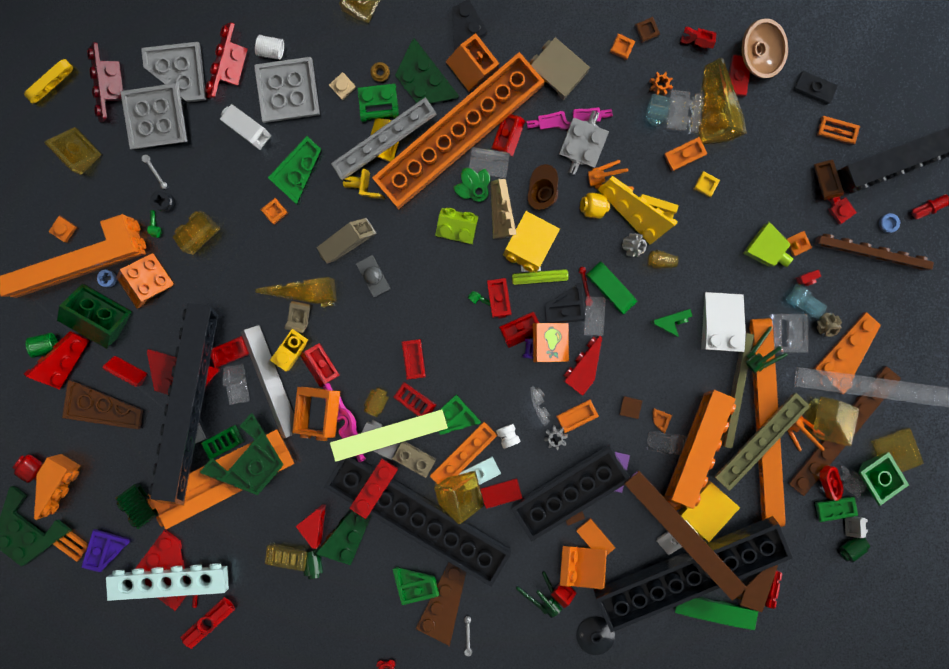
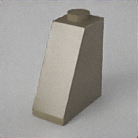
(346, 240)

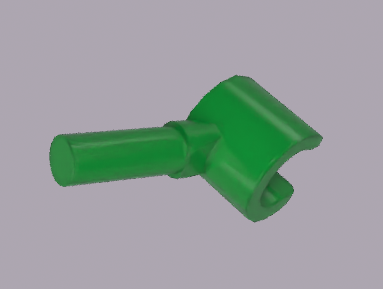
(153, 230)
(475, 296)

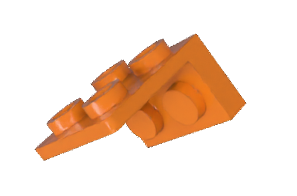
(143, 279)
(583, 567)

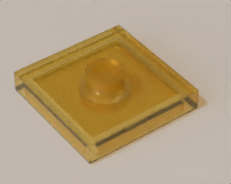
(901, 447)

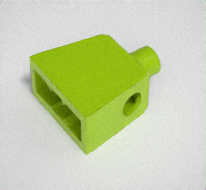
(769, 247)

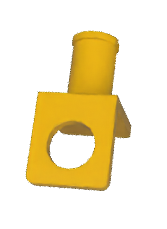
(362, 184)

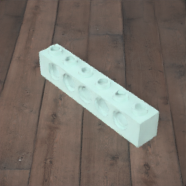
(118, 589)

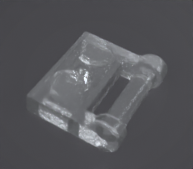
(796, 332)

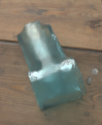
(802, 299)

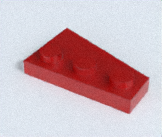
(57, 364)

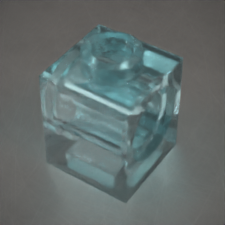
(657, 109)

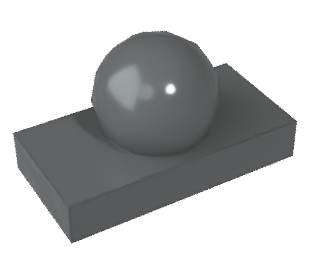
(373, 276)

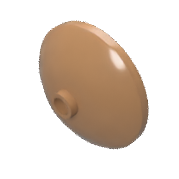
(764, 48)

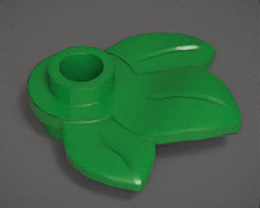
(472, 182)

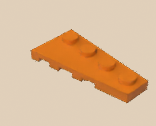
(851, 348)

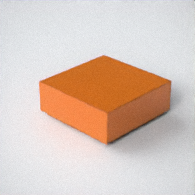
(622, 46)
(274, 211)

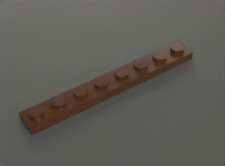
(810, 470)

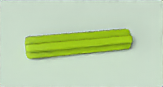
(540, 277)

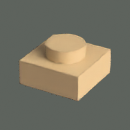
(342, 86)

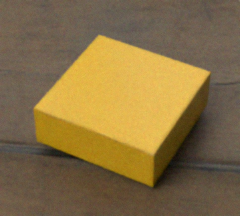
(706, 184)

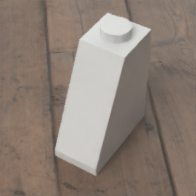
(245, 126)

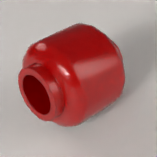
(27, 468)

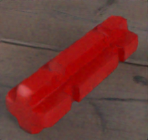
(774, 591)

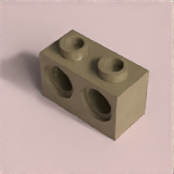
(414, 459)

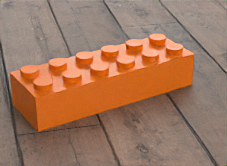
(700, 449)

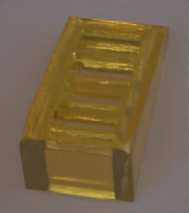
(274, 555)

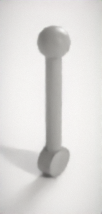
(145, 158)
(467, 651)

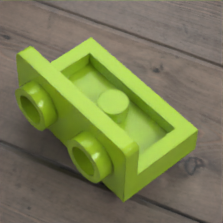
(456, 225)

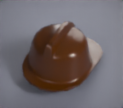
(543, 187)

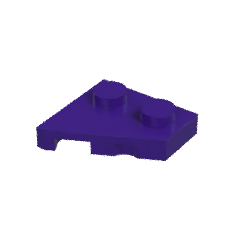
(102, 550)

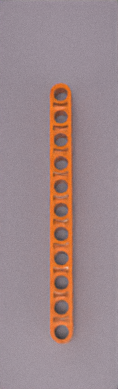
(765, 406)

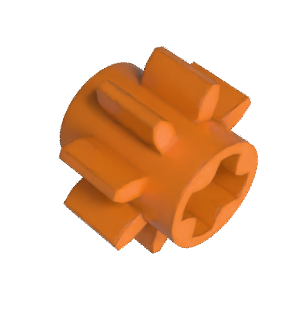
(662, 78)

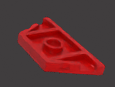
(161, 370)

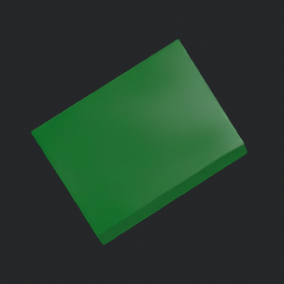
(882, 477)

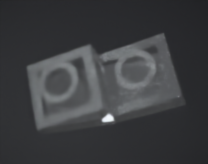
(537, 399)

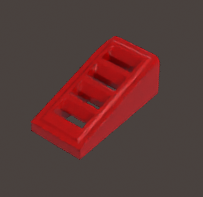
(398, 396)

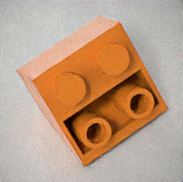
(472, 62)

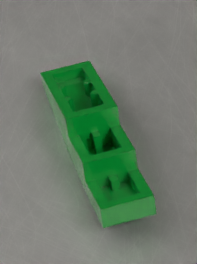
(719, 612)

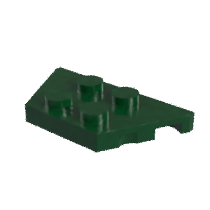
(422, 77)

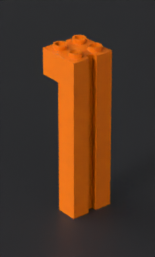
(120, 245)
(207, 491)

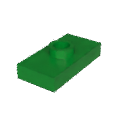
(834, 510)

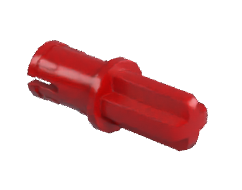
(930, 207)

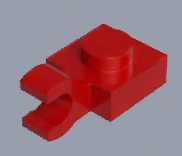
(702, 37)
(841, 209)

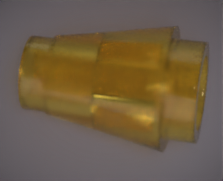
(661, 259)

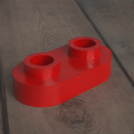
(831, 482)

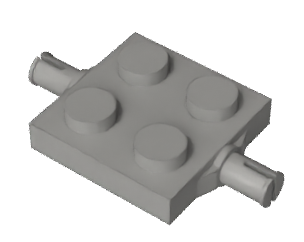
(583, 142)

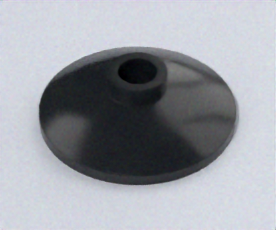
(595, 626)

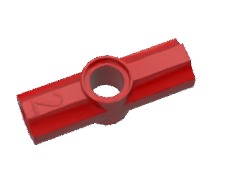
(200, 630)

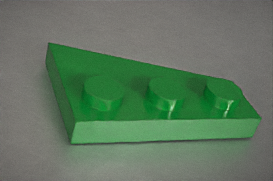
(296, 169)

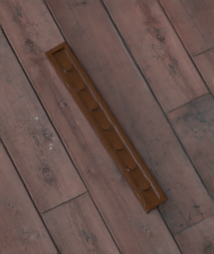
(685, 535)

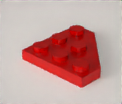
(165, 554)

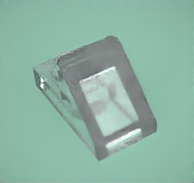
(236, 384)

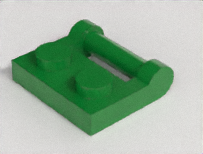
(378, 96)

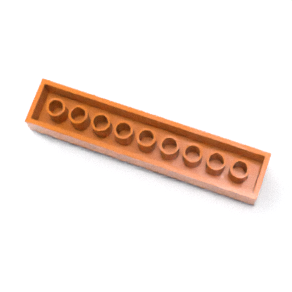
(458, 130)

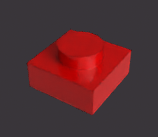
(808, 278)
(563, 595)

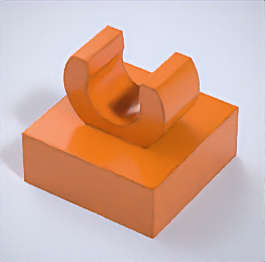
(799, 243)

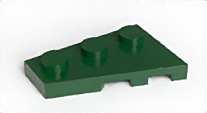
(345, 539)

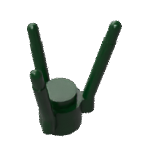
(758, 362)
(549, 606)

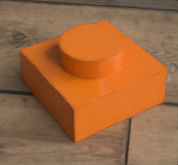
(62, 229)

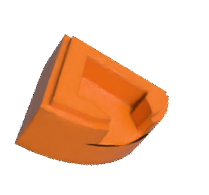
(661, 419)

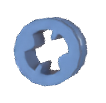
(110, 283)

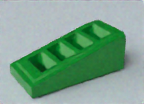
(236, 436)

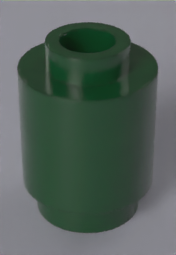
(854, 549)
(313, 565)

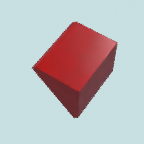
(312, 526)

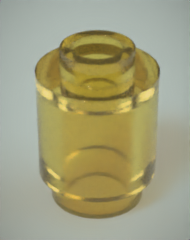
(375, 402)

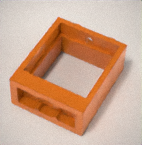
(302, 411)

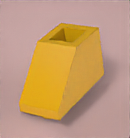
(289, 350)

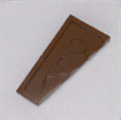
(95, 407)
(441, 611)

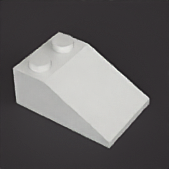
(723, 322)

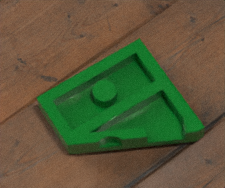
(457, 415)
(414, 585)

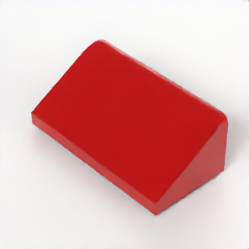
(508, 134)
(519, 329)
(319, 365)
(125, 371)
(501, 493)

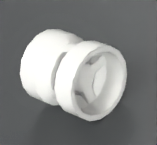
(508, 436)

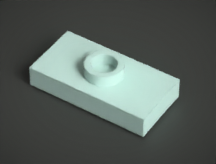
(484, 470)

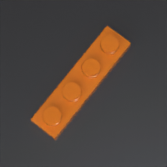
(465, 453)

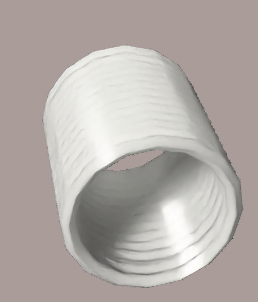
(269, 47)

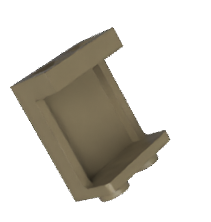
(559, 67)

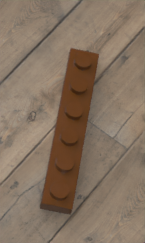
(882, 253)

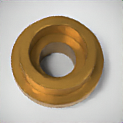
(380, 66)

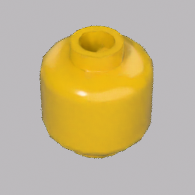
(594, 205)

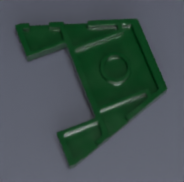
(254, 466)
(19, 537)

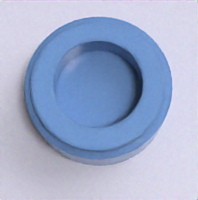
(889, 223)

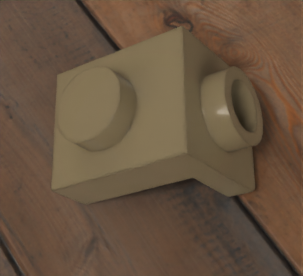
(298, 316)

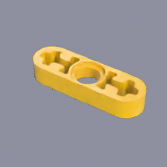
(48, 81)

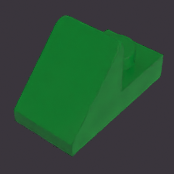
(668, 322)

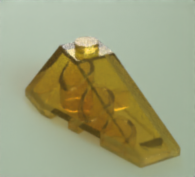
(721, 109)
(314, 291)

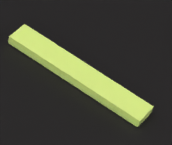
(388, 435)

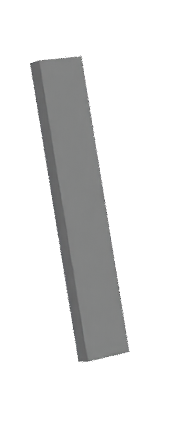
(383, 138)
(269, 380)

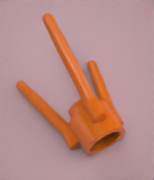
(598, 176)
(798, 425)

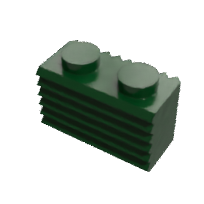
(136, 506)

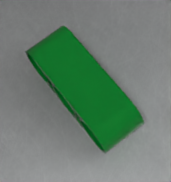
(611, 288)

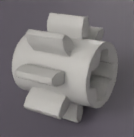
(634, 245)
(552, 442)

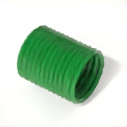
(40, 345)

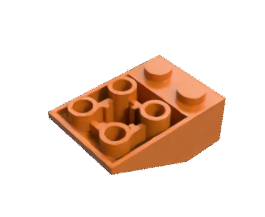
(53, 484)

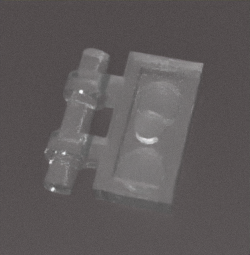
(678, 111)

